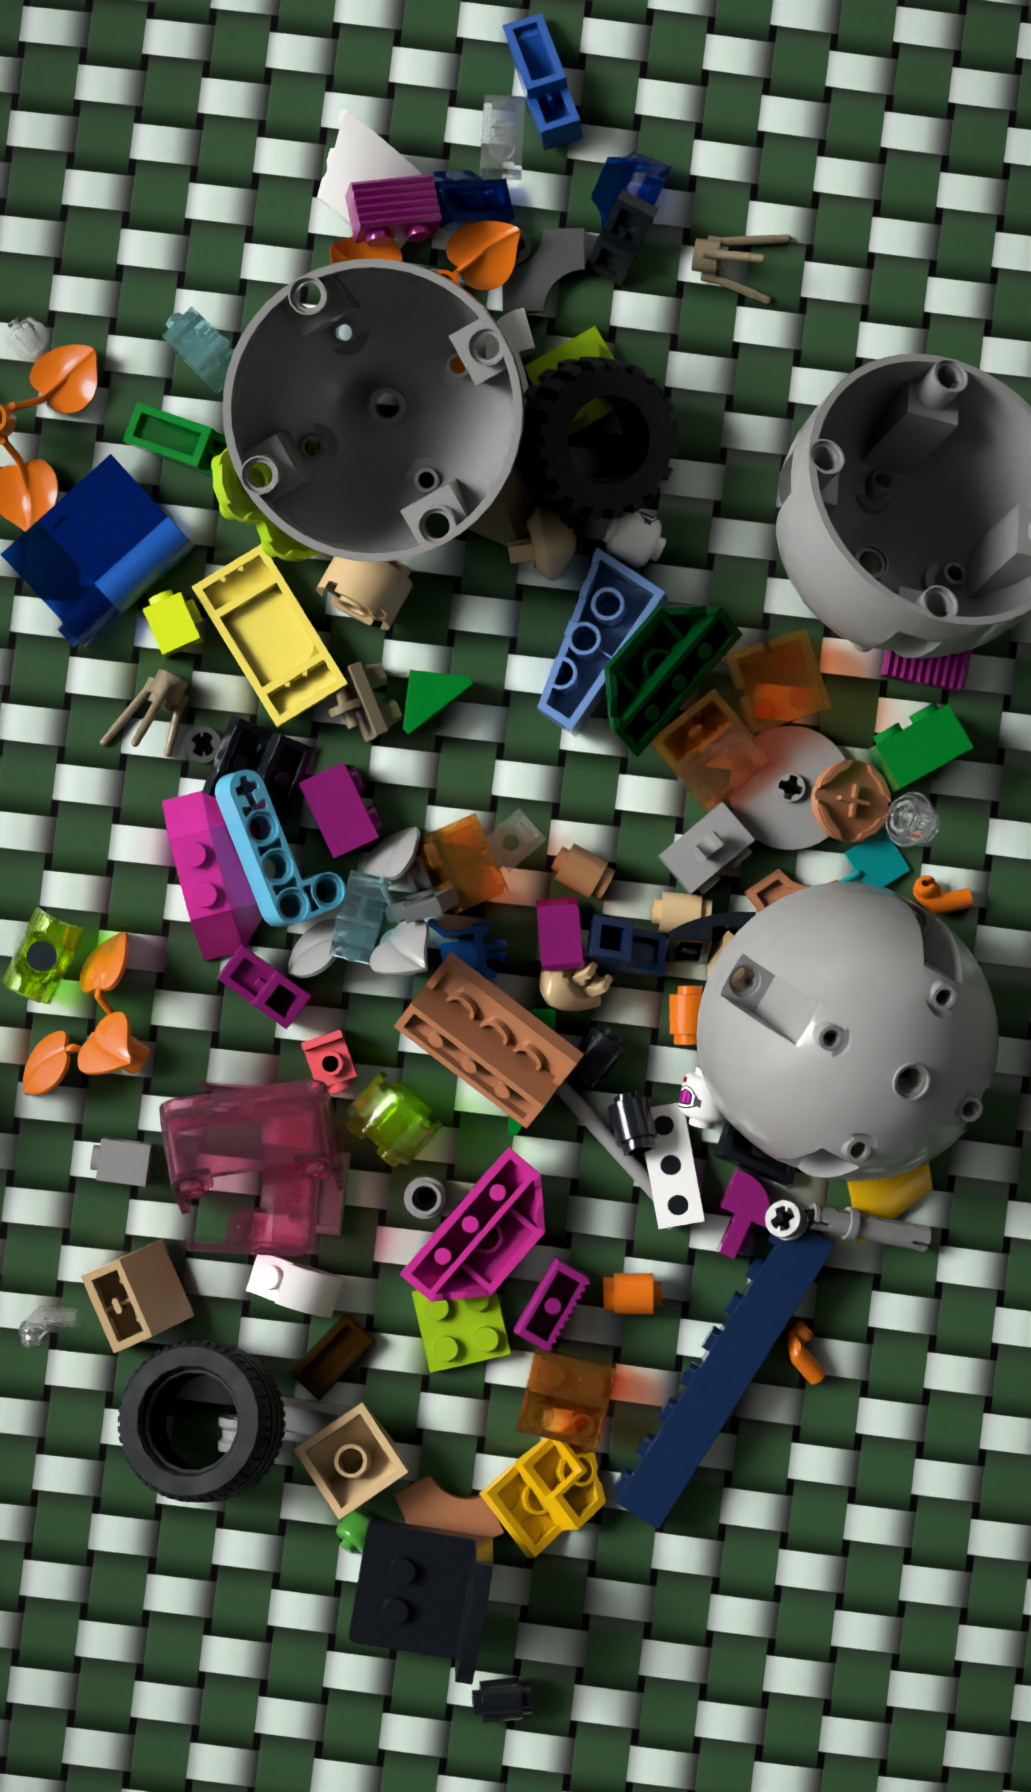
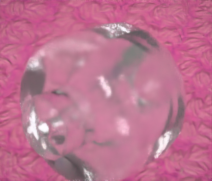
(27, 336)

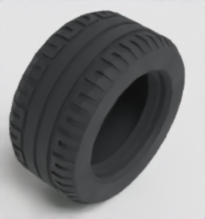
(145, 1422)

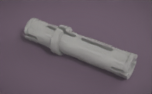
(853, 1224)

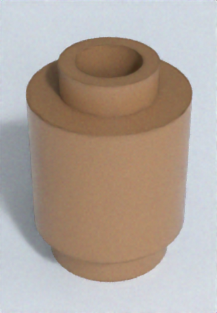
(582, 871)

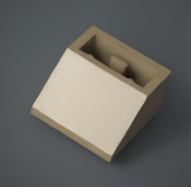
(137, 1296)

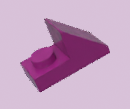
(559, 934)

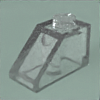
(502, 137)

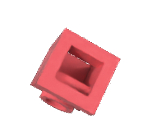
(331, 1045)

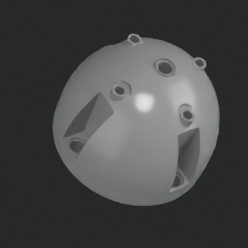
(304, 383)
(911, 507)
(892, 998)

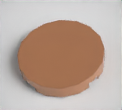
(850, 800)

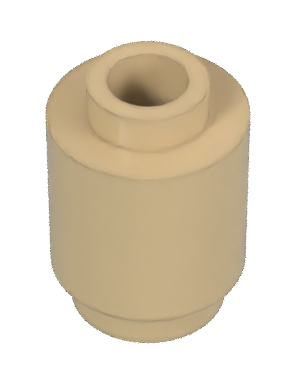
(678, 909)

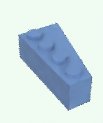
(605, 617)

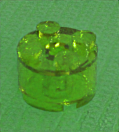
(392, 1120)

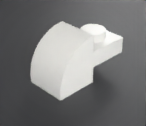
(519, 336)
(295, 1285)

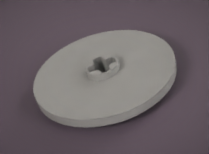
(761, 802)

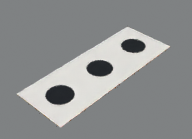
(673, 1170)

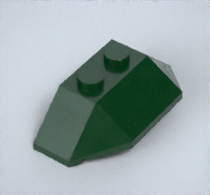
(663, 668)

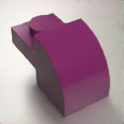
(264, 986)
(748, 1203)

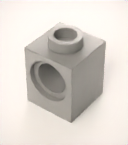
(123, 1161)

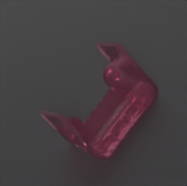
(250, 1133)
(286, 1212)

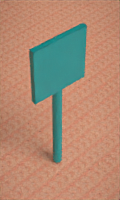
(876, 861)

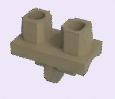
(358, 702)

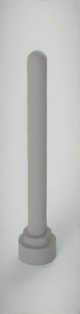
(604, 1136)

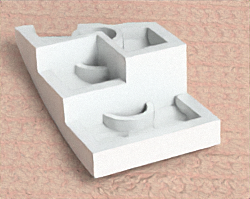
(359, 157)

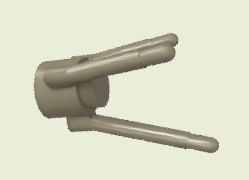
(712, 256)
(164, 692)

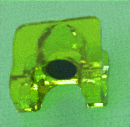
(42, 957)

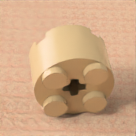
(367, 589)

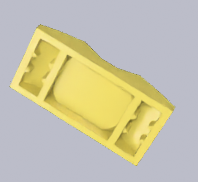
(269, 635)

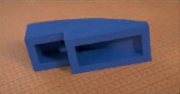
(543, 82)

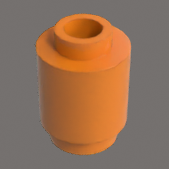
(684, 1014)
(631, 1293)

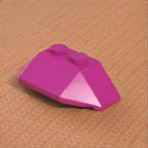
(210, 875)
(482, 1234)

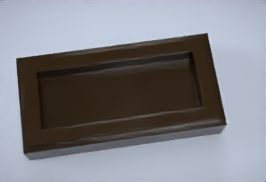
(332, 1356)

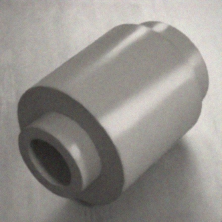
(421, 1209)

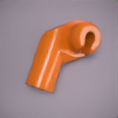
(938, 899)
(800, 1355)

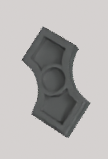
(557, 257)
(422, 905)

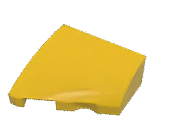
(891, 1195)

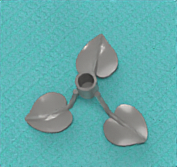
(400, 949)

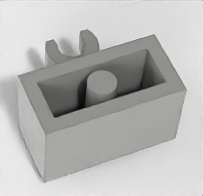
(706, 849)

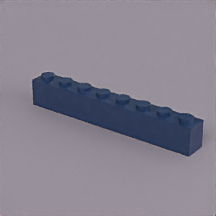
(721, 1375)

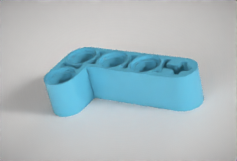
(272, 845)

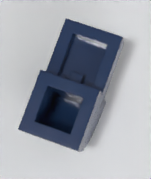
(621, 947)

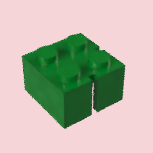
(919, 748)

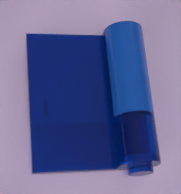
(97, 551)

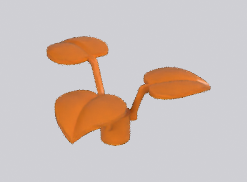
(480, 251)
(69, 383)
(110, 1045)

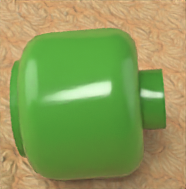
(353, 1530)

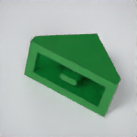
(429, 695)

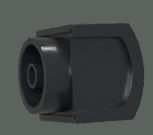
(423, 1592)

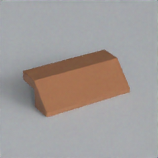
(488, 1040)

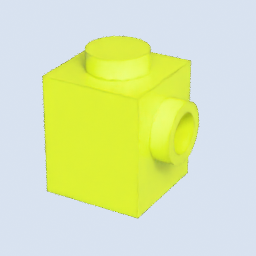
(173, 622)

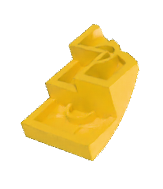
(546, 1493)

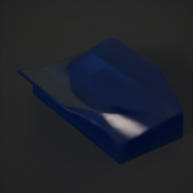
(632, 173)
(471, 199)

